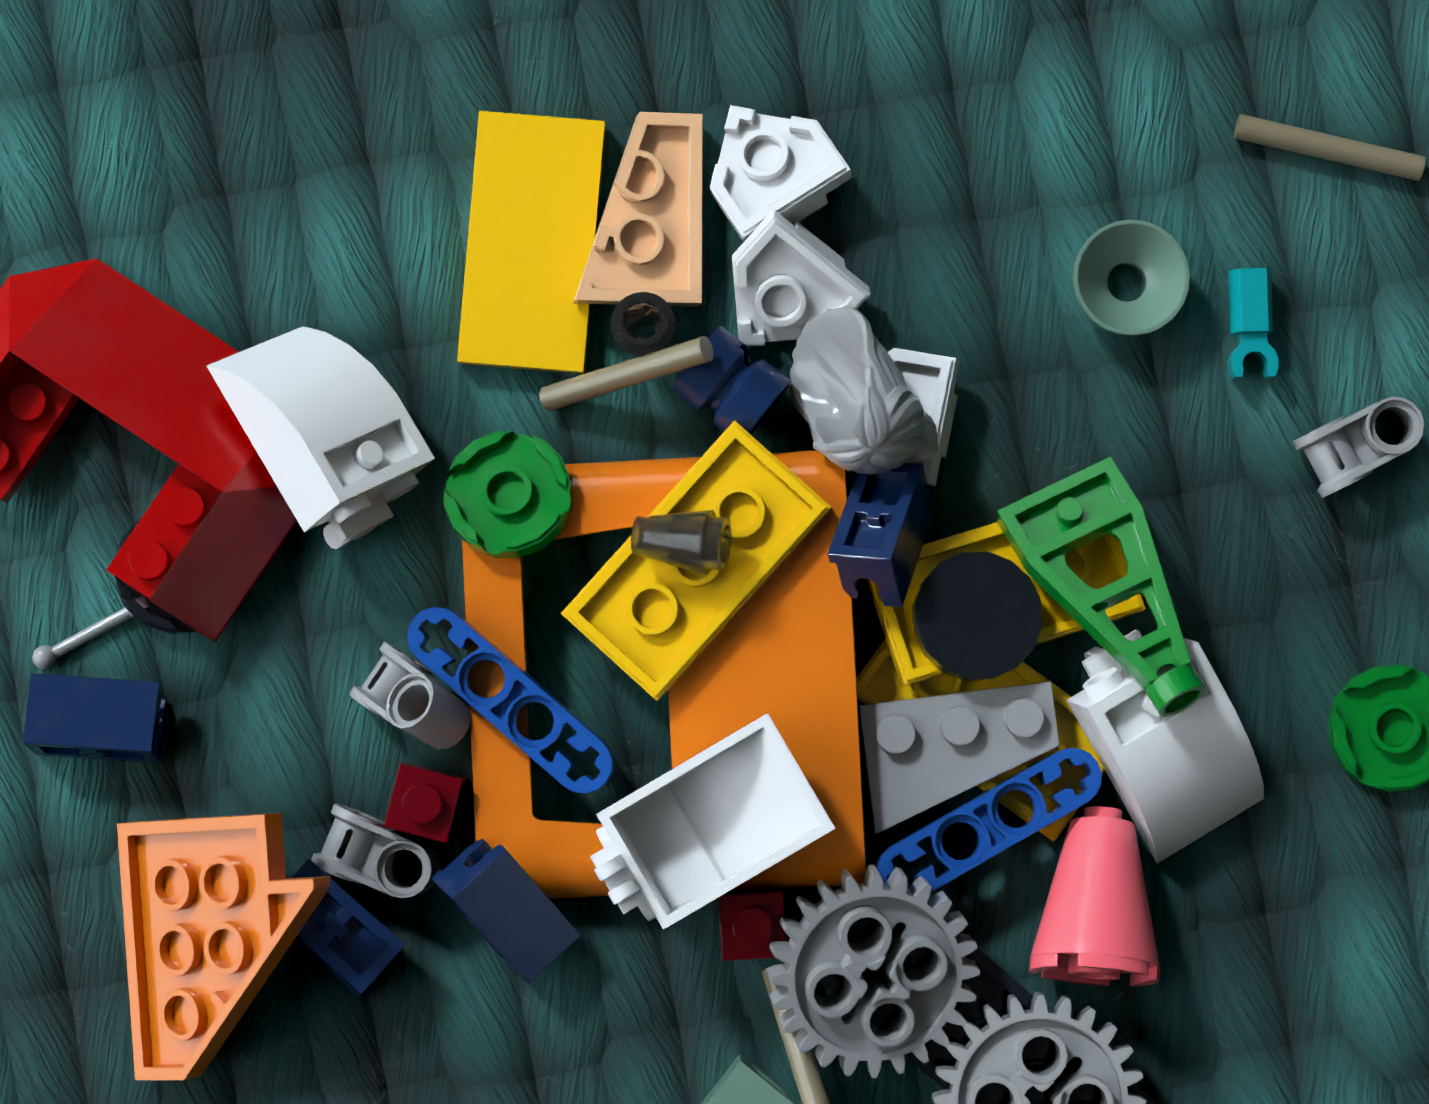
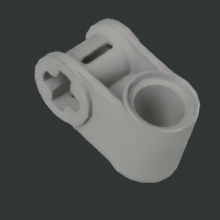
(1350, 447)
(413, 699)
(365, 851)

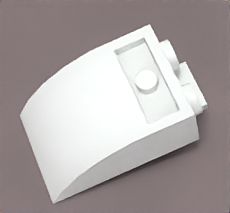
(324, 430)
(1170, 771)
(708, 825)

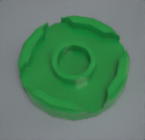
(526, 494)
(1383, 727)

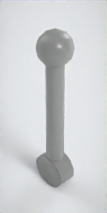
(46, 656)

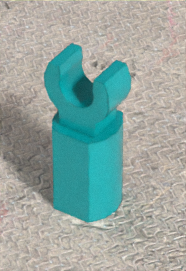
(1251, 320)

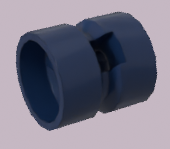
(732, 384)

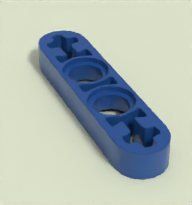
(506, 706)
(983, 817)

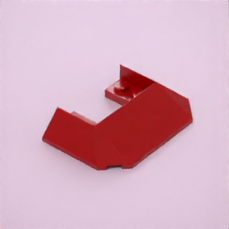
(143, 366)

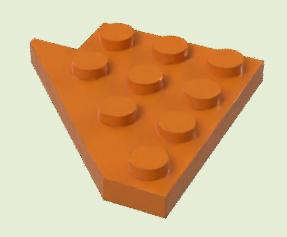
(203, 930)

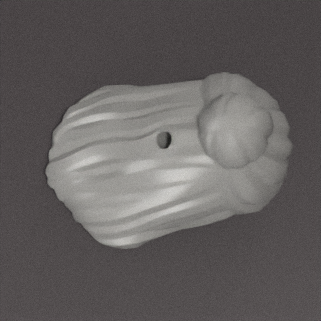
(857, 397)

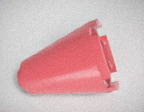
(1097, 907)

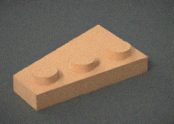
(652, 217)

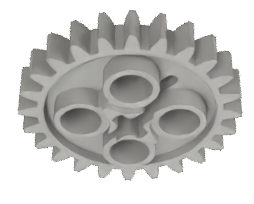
(821, 948)
(997, 1050)

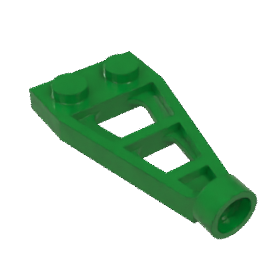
(1075, 514)

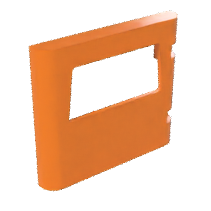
(777, 656)

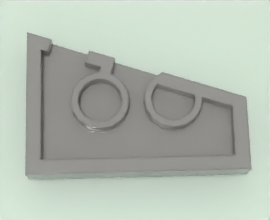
(949, 743)

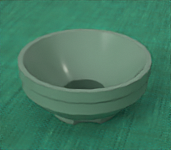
(1153, 255)

